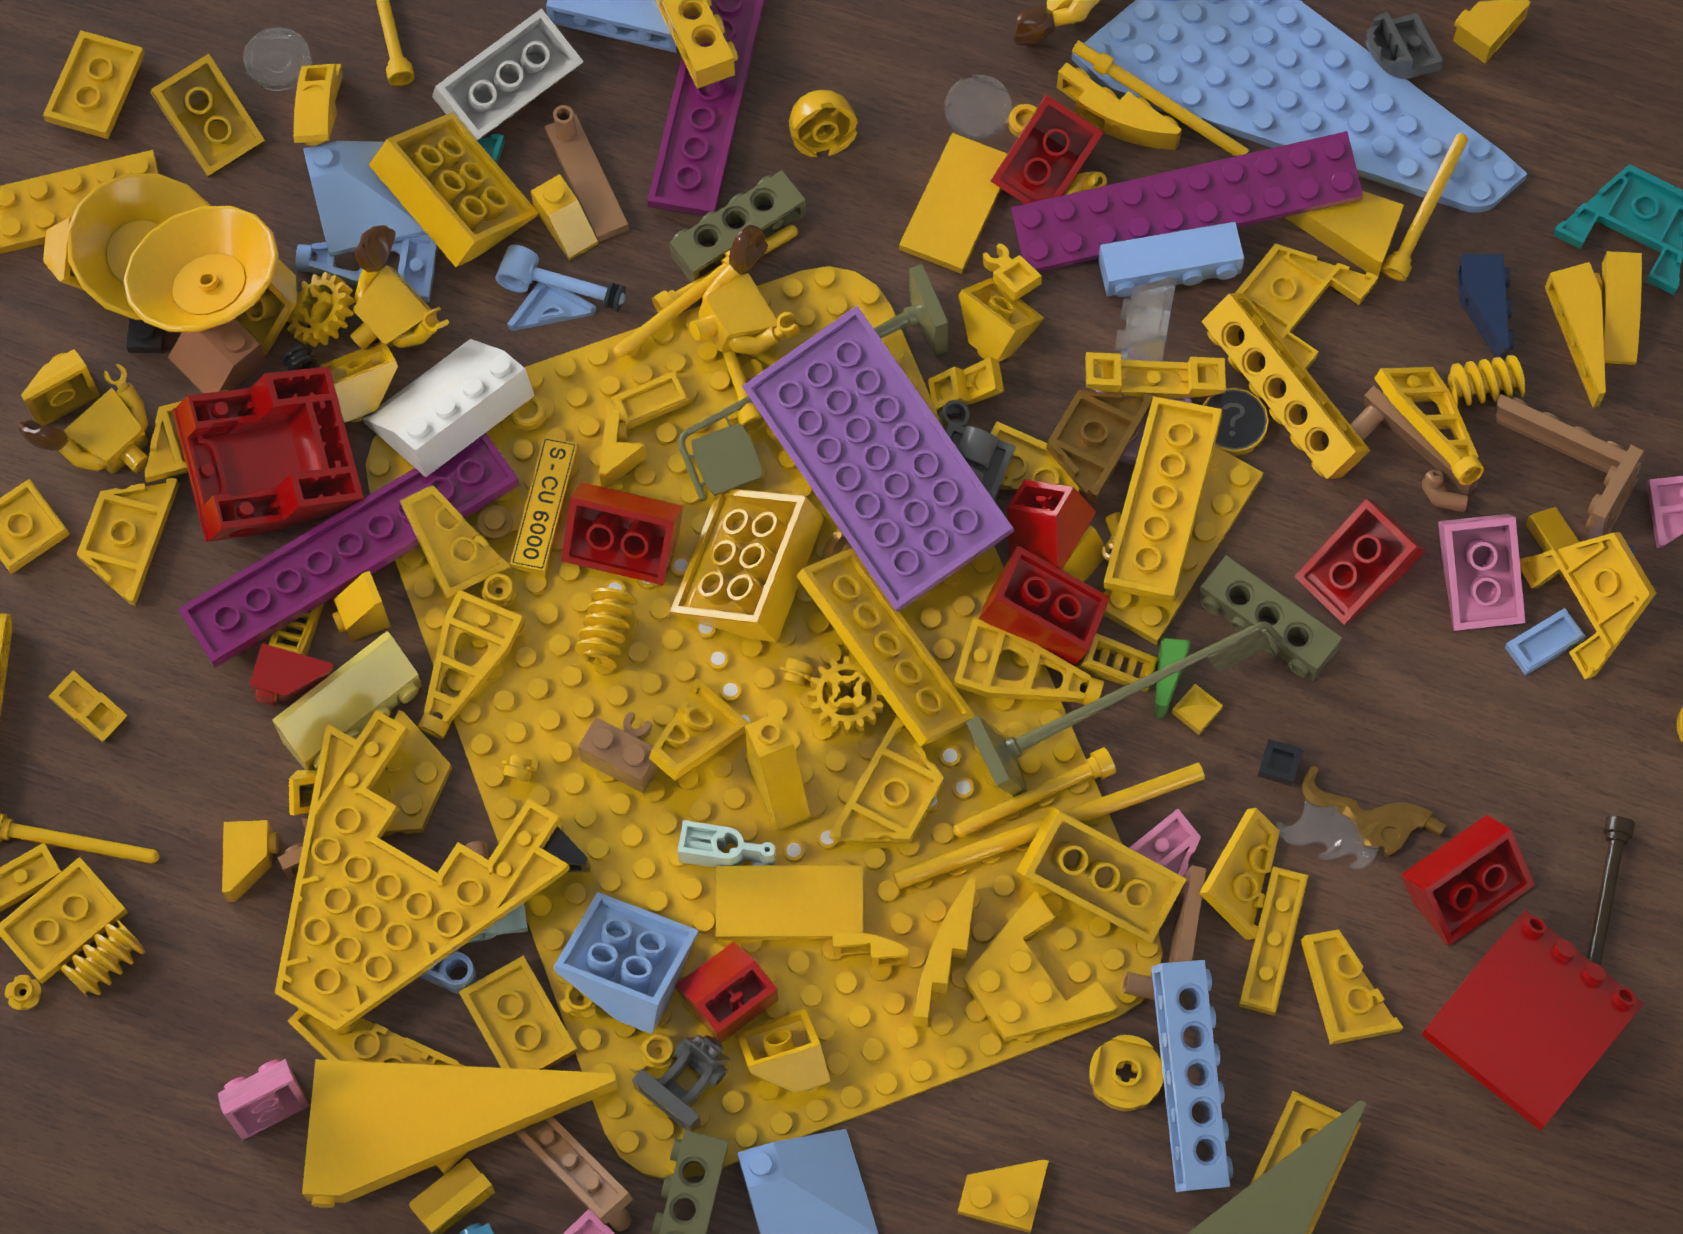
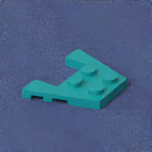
(1641, 210)

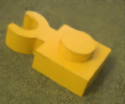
(1012, 275)

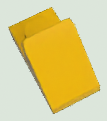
(616, 454)

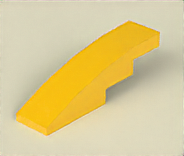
(949, 943)

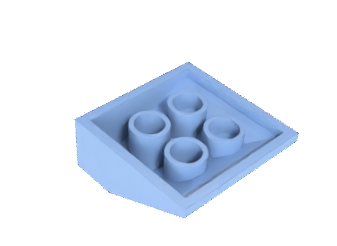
(352, 195)
(626, 960)
(807, 1186)

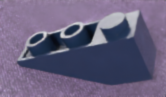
(1483, 296)

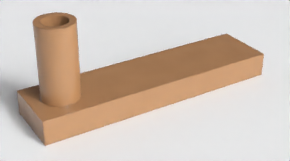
(585, 174)
(1380, 410)
(1183, 935)
(579, 1171)

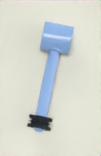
(521, 269)

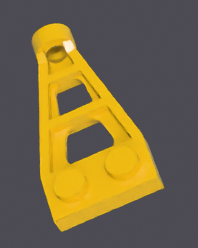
(1424, 384)
(483, 621)
(980, 658)

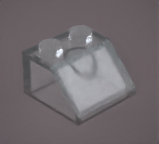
(1147, 321)

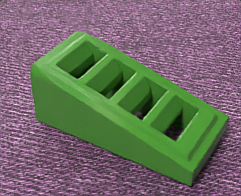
(1169, 652)

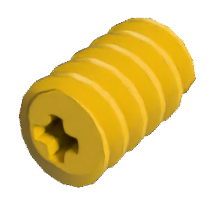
(1486, 379)
(602, 626)
(103, 959)

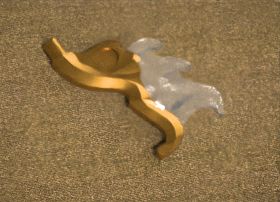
(1350, 830)

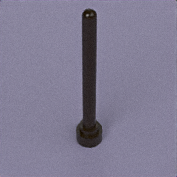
(1617, 832)

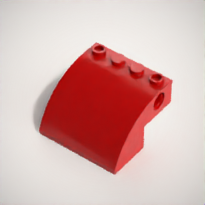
(267, 454)
(1532, 1019)

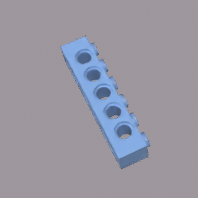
(1180, 1093)

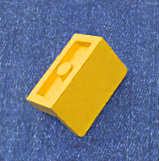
(451, 1197)

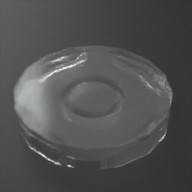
(275, 58)
(978, 107)

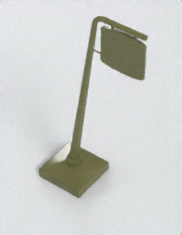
(728, 456)
(1002, 753)

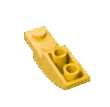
(315, 103)
(1126, 119)

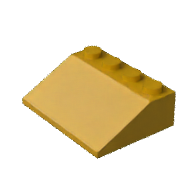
(452, 188)
(748, 563)

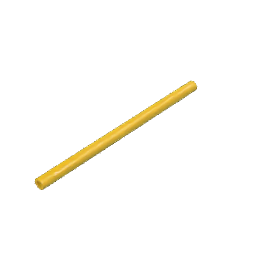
(1026, 833)

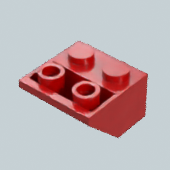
(1048, 520)
(728, 991)

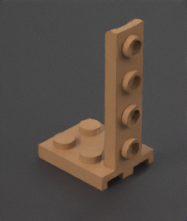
(1580, 444)

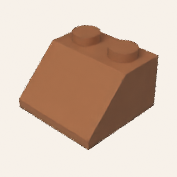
(217, 357)

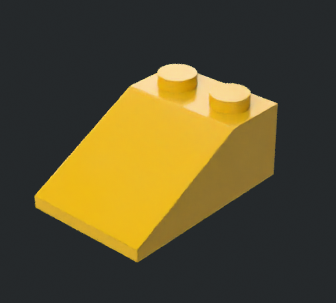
(207, 115)

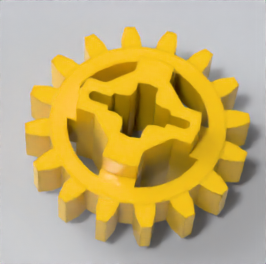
(320, 309)
(838, 707)

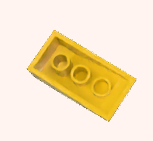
(1101, 875)

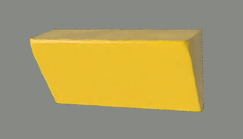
(1551, 531)
(1085, 556)

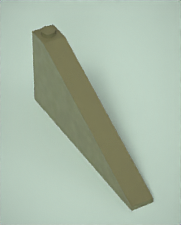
(1291, 1190)

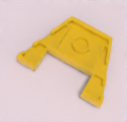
(1289, 285)
(1606, 585)
(1018, 990)

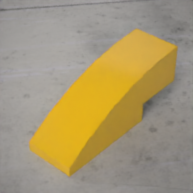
(1621, 306)

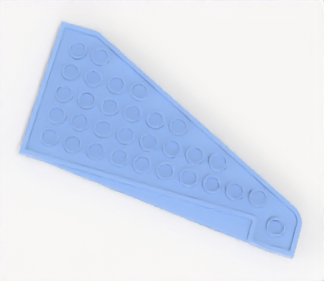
(1292, 77)

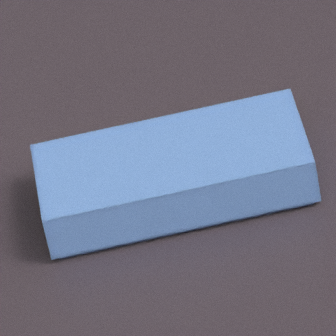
(1545, 641)

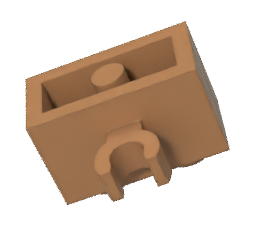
(620, 752)

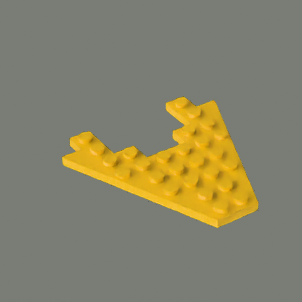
(374, 916)

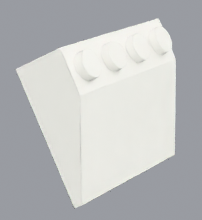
(451, 405)

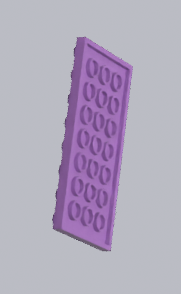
(878, 459)

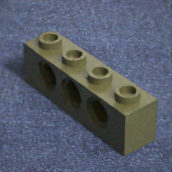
(772, 190)
(1262, 600)
(710, 1155)

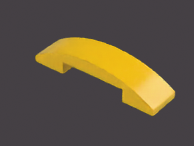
(1159, 378)

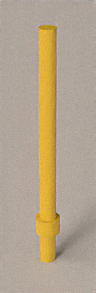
(1105, 64)

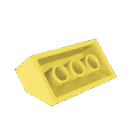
(347, 699)

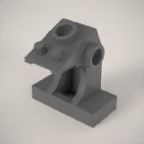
(704, 1057)

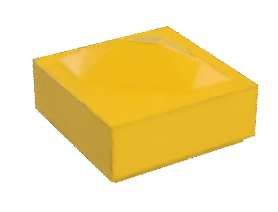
(1197, 709)

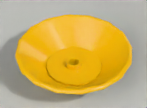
(113, 224)
(201, 269)

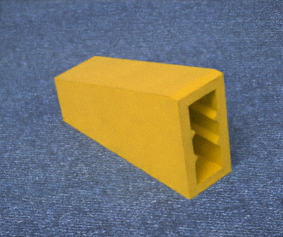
(1355, 229)
(776, 770)

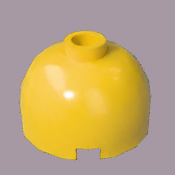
(822, 123)

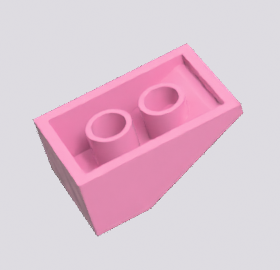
(1482, 571)
(262, 1098)

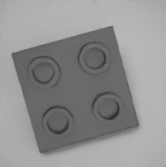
(984, 454)

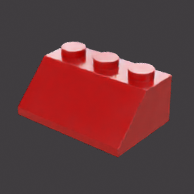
(621, 533)
(1045, 606)
(285, 675)
(1468, 879)

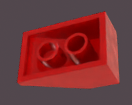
(1046, 153)
(1359, 561)

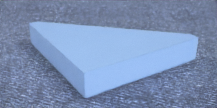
(548, 306)

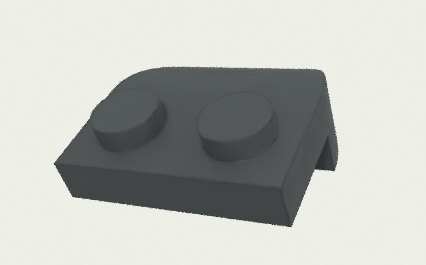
(1402, 46)

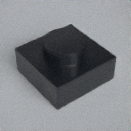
(144, 338)
(1280, 762)

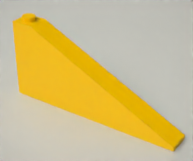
(400, 1118)

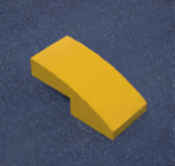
(967, 384)
(87, 706)
(882, 950)

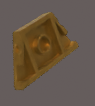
(1095, 436)

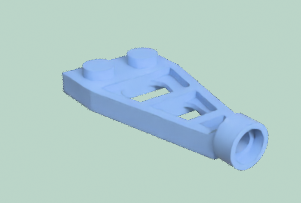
(415, 263)

